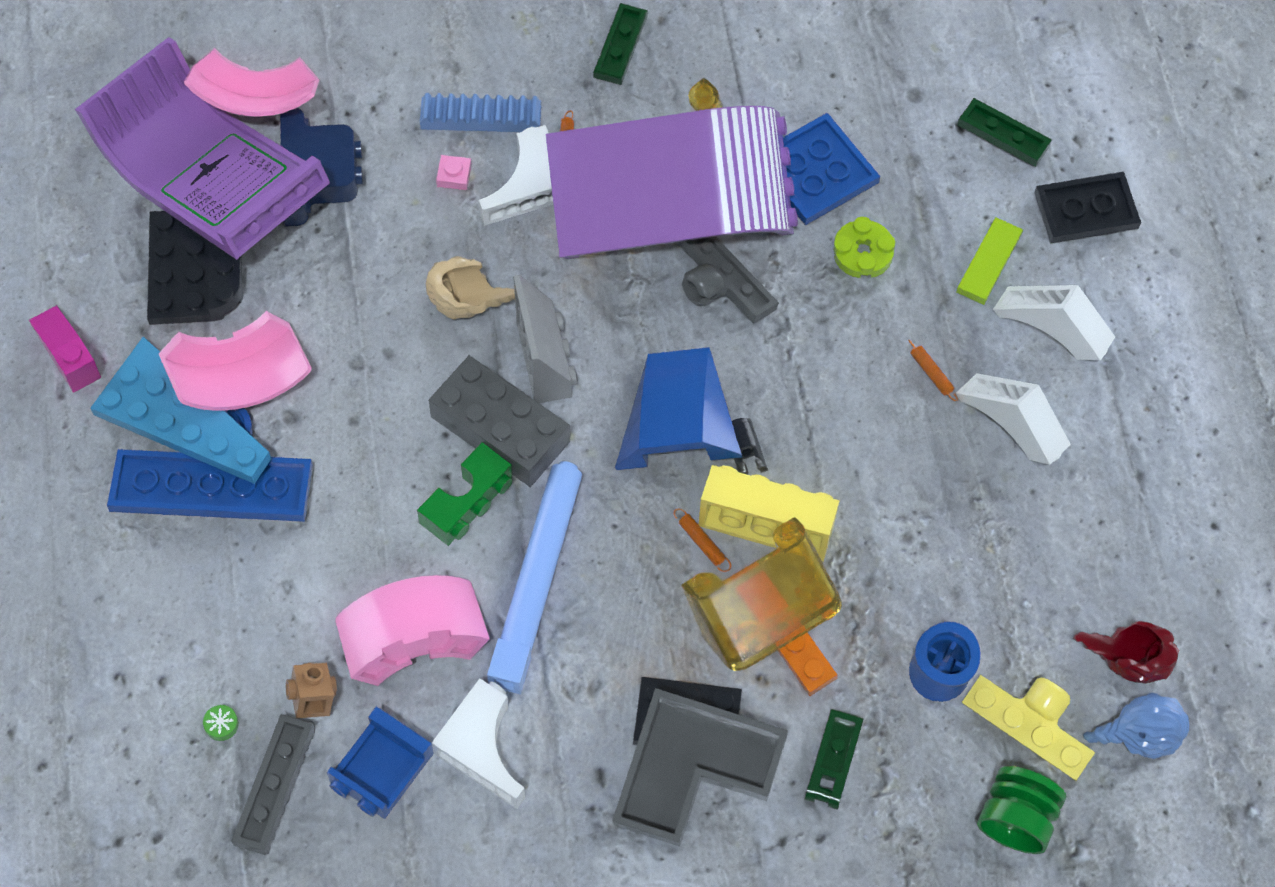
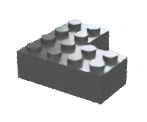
(689, 745)

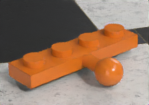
(808, 664)

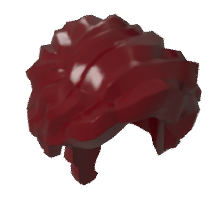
(1136, 651)

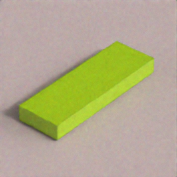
(989, 261)

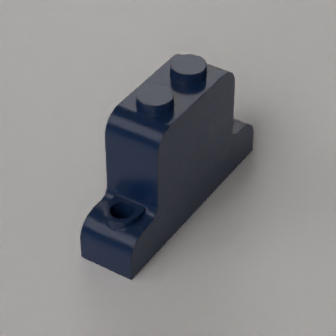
(336, 151)

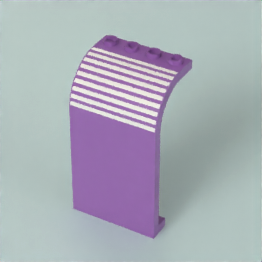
(670, 179)

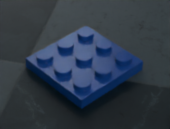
(825, 168)

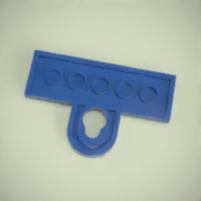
(188, 487)

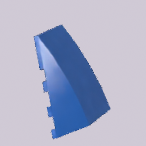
(678, 410)

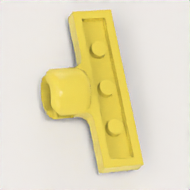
(1032, 721)

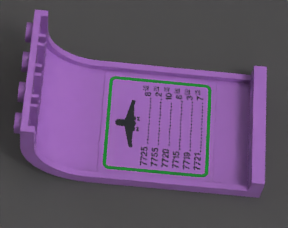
(195, 156)

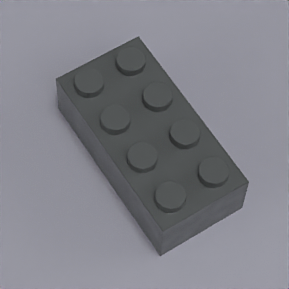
(492, 411)

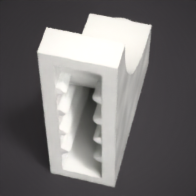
(528, 186)
(1061, 313)
(1021, 412)
(471, 739)

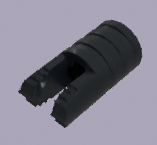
(748, 445)

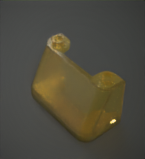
(765, 601)

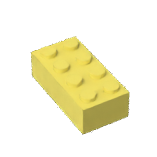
(756, 507)

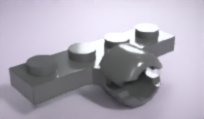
(724, 275)

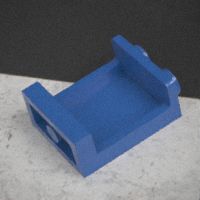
(380, 764)

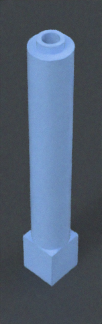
(514, 648)

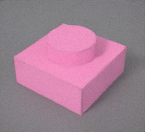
(453, 172)

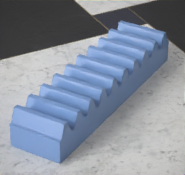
(479, 114)

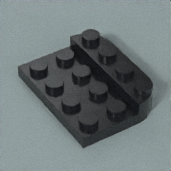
(188, 275)

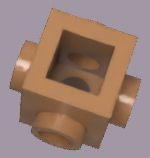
(311, 690)

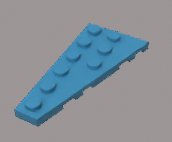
(146, 404)

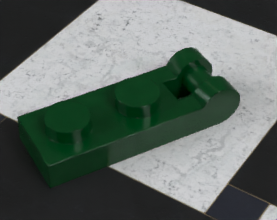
(834, 757)

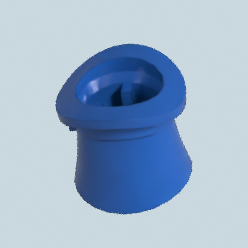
(944, 661)

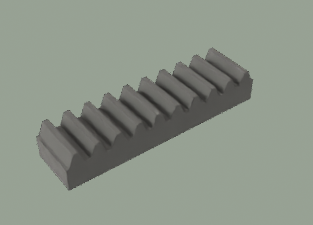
(273, 784)

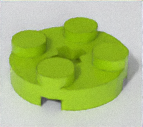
(865, 232)

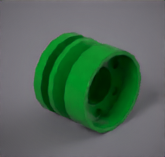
(1022, 810)

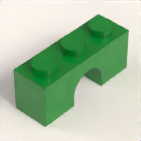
(450, 515)

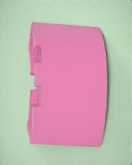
(251, 91)
(236, 371)
(409, 621)

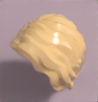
(462, 289)

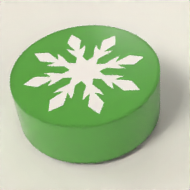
(220, 722)

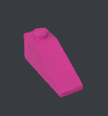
(65, 348)

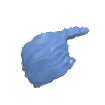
(1146, 726)

